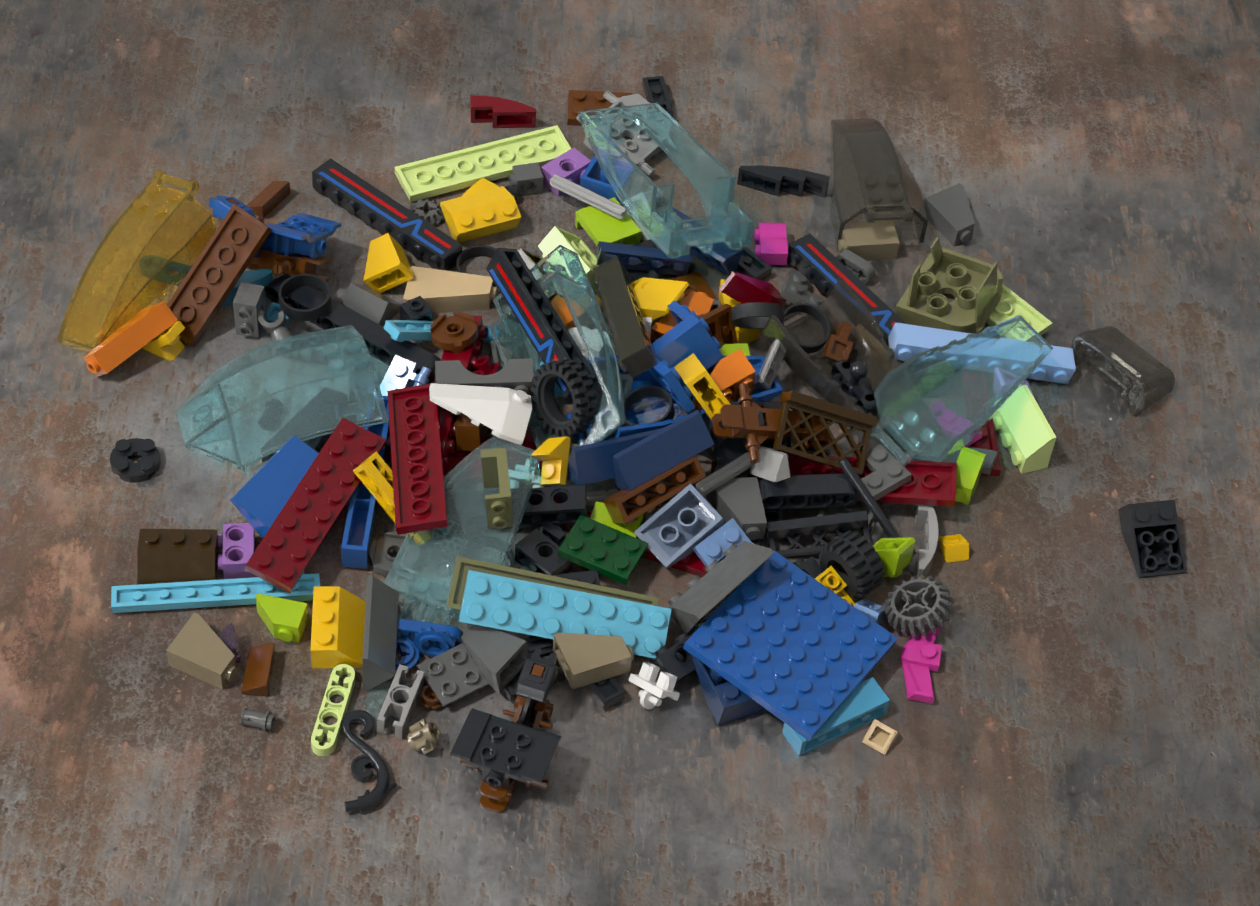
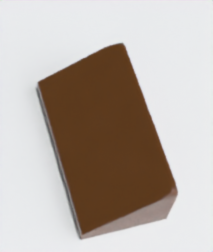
(269, 197)
(259, 670)

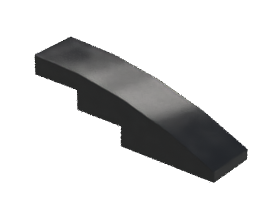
(777, 179)

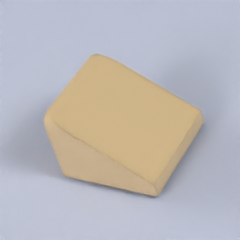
(880, 737)

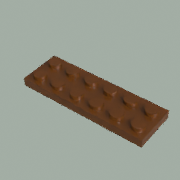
(217, 272)

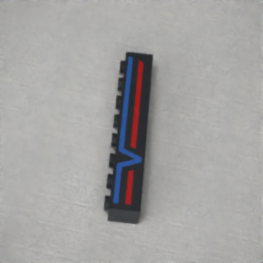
(386, 215)
(824, 271)
(535, 312)

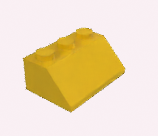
(481, 214)
(337, 628)

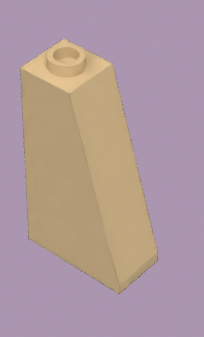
(450, 290)

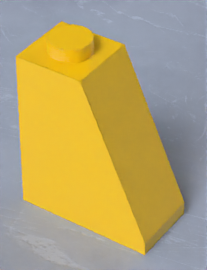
(386, 264)
(701, 385)

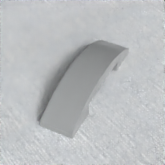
(926, 516)

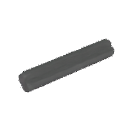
(724, 474)

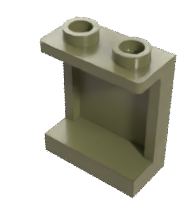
(496, 474)

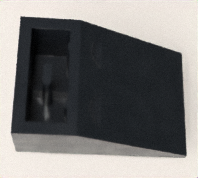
(1153, 537)

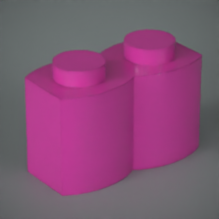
(772, 243)

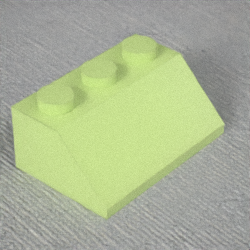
(561, 237)
(1025, 431)

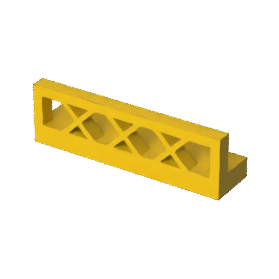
(377, 482)

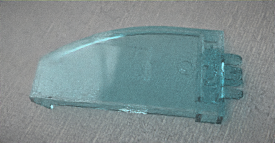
(428, 557)

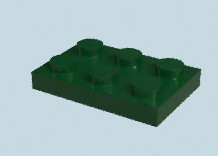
(603, 549)

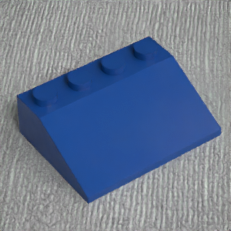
(274, 484)

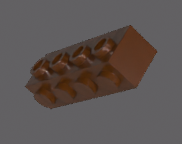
(628, 505)

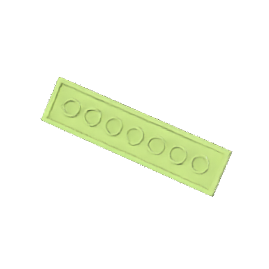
(487, 161)

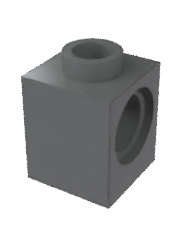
(527, 179)

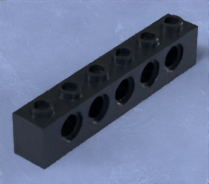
(556, 504)

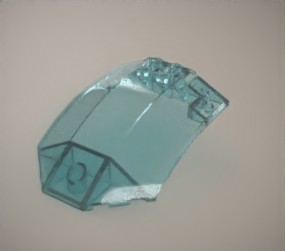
(283, 391)

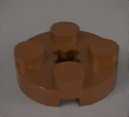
(445, 335)

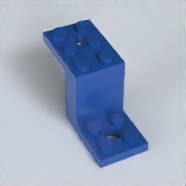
(676, 345)

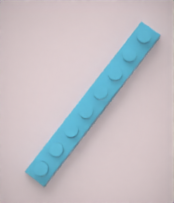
(205, 593)

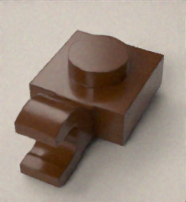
(838, 346)

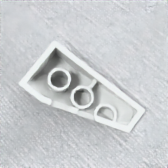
(495, 407)

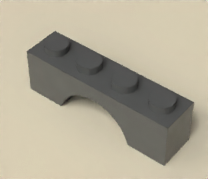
(515, 375)

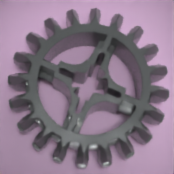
(913, 609)

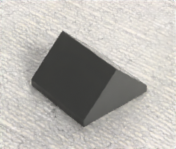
(370, 303)

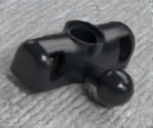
(855, 383)

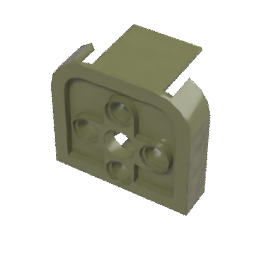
(970, 280)

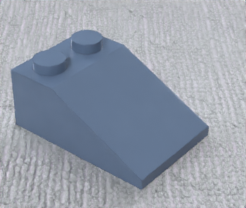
(679, 526)

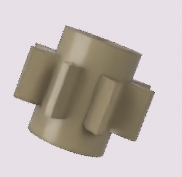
(424, 736)

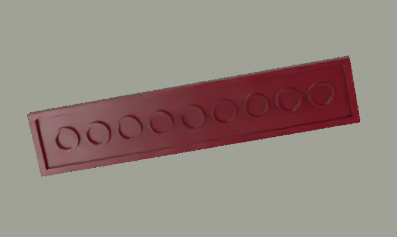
(929, 485)

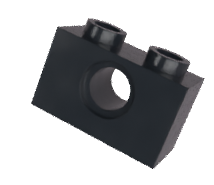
(540, 555)

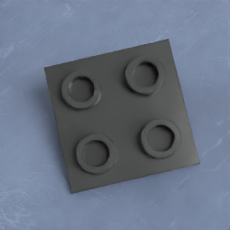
(452, 674)

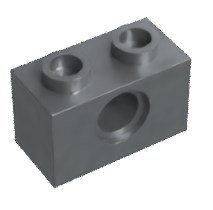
(246, 305)

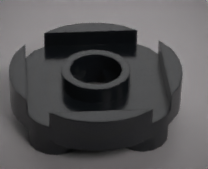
(135, 448)

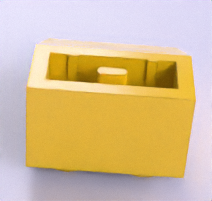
(656, 294)

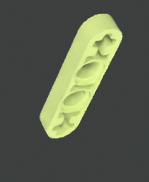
(336, 710)

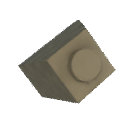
(871, 240)
(202, 653)
(591, 657)

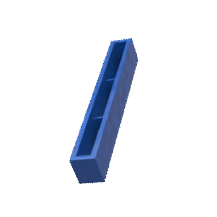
(363, 512)

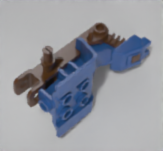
(292, 245)

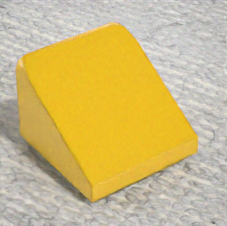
(954, 548)

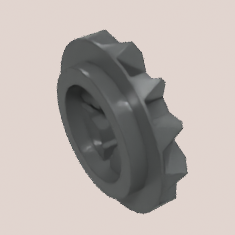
(434, 214)

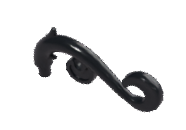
(359, 764)

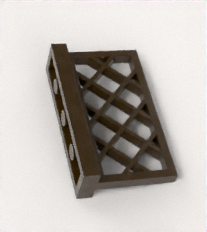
(823, 411)

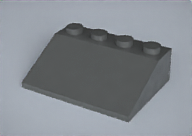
(717, 584)

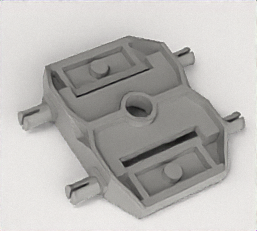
(641, 146)

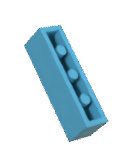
(860, 708)

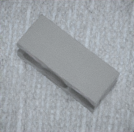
(396, 693)

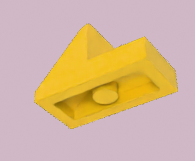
(167, 343)
(555, 455)

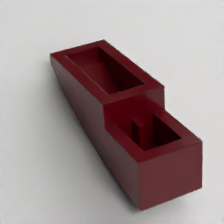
(501, 112)

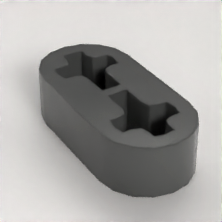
(858, 266)

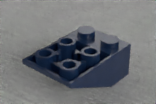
(722, 697)

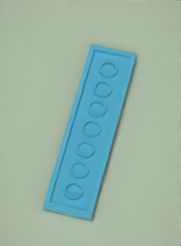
(550, 610)

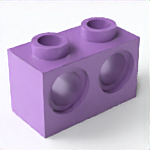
(237, 547)

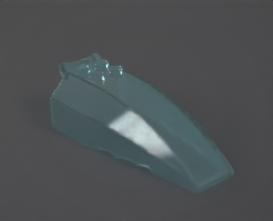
(953, 391)

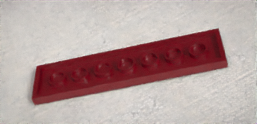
(416, 460)
(314, 506)

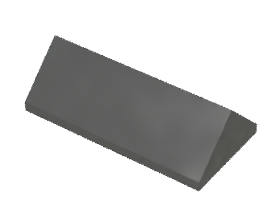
(379, 633)

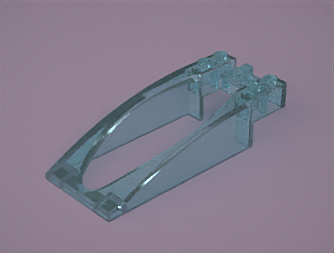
(652, 203)
(564, 275)

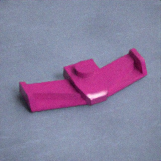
(917, 659)

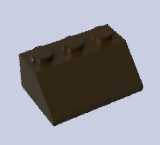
(177, 555)

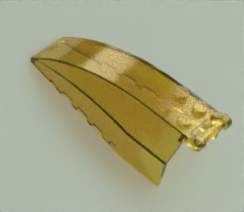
(137, 260)

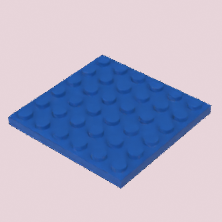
(791, 644)

